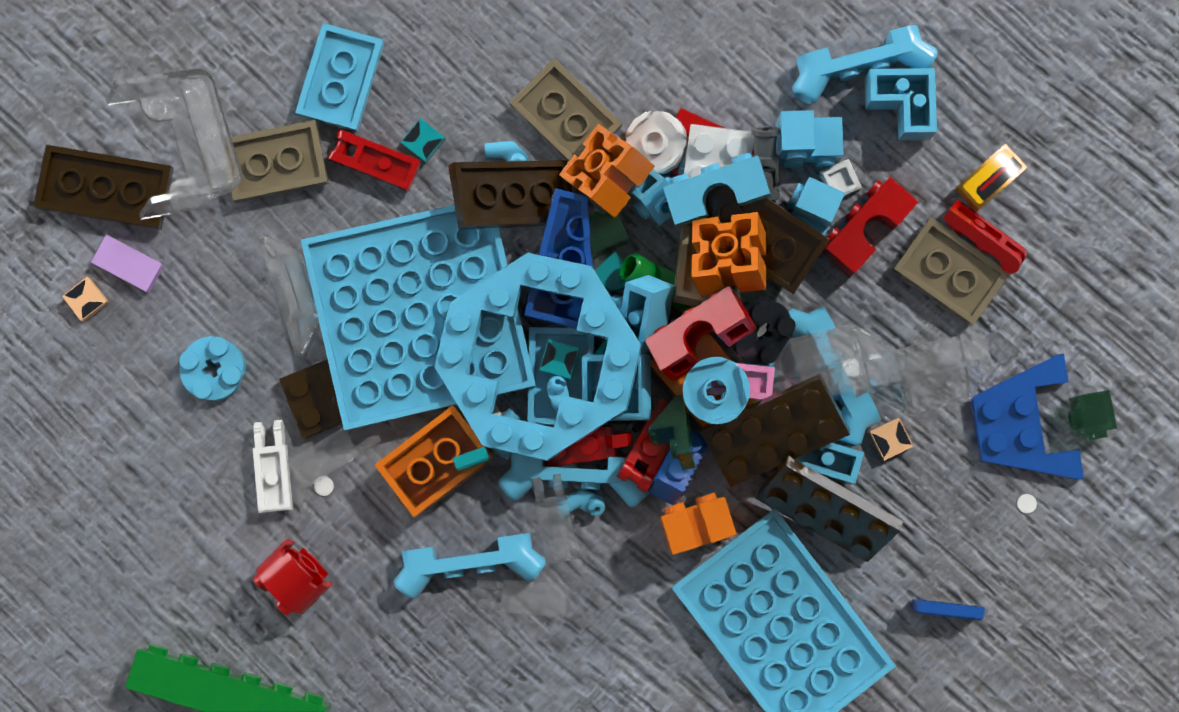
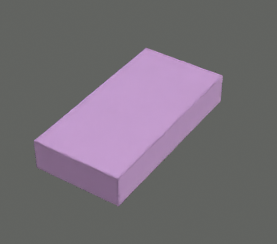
(127, 263)

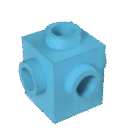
(651, 198)

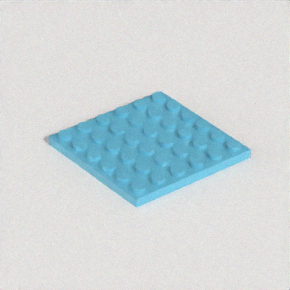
(385, 308)

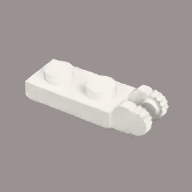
(272, 470)

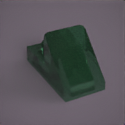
(674, 428)

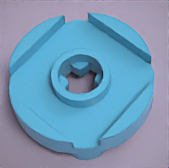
(195, 360)
(731, 401)

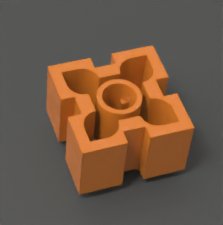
(607, 170)
(729, 254)
(697, 524)

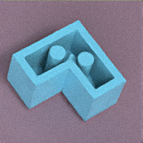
(911, 94)
(809, 139)
(816, 203)
(645, 306)
(834, 462)

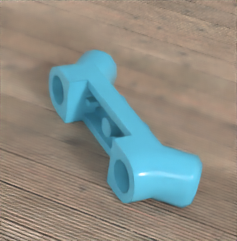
(901, 46)
(857, 411)
(523, 469)
(422, 564)

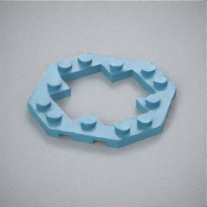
(501, 296)

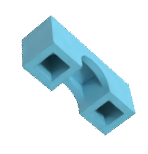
(688, 195)

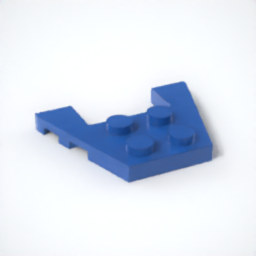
(1010, 423)

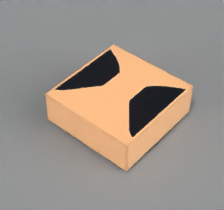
(85, 299)
(890, 439)

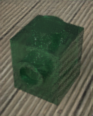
(606, 233)
(1092, 414)

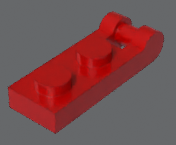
(375, 160)
(986, 236)
(645, 453)

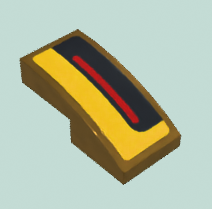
(990, 178)

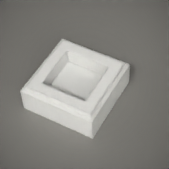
(841, 177)

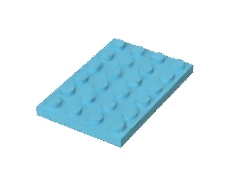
(782, 622)

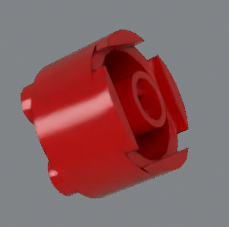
(292, 578)

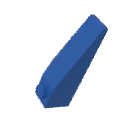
(567, 239)

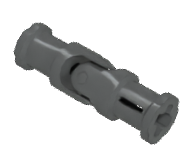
(765, 147)

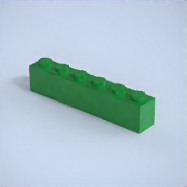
(213, 687)

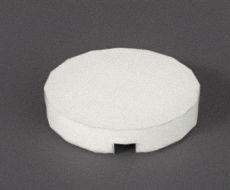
(658, 139)

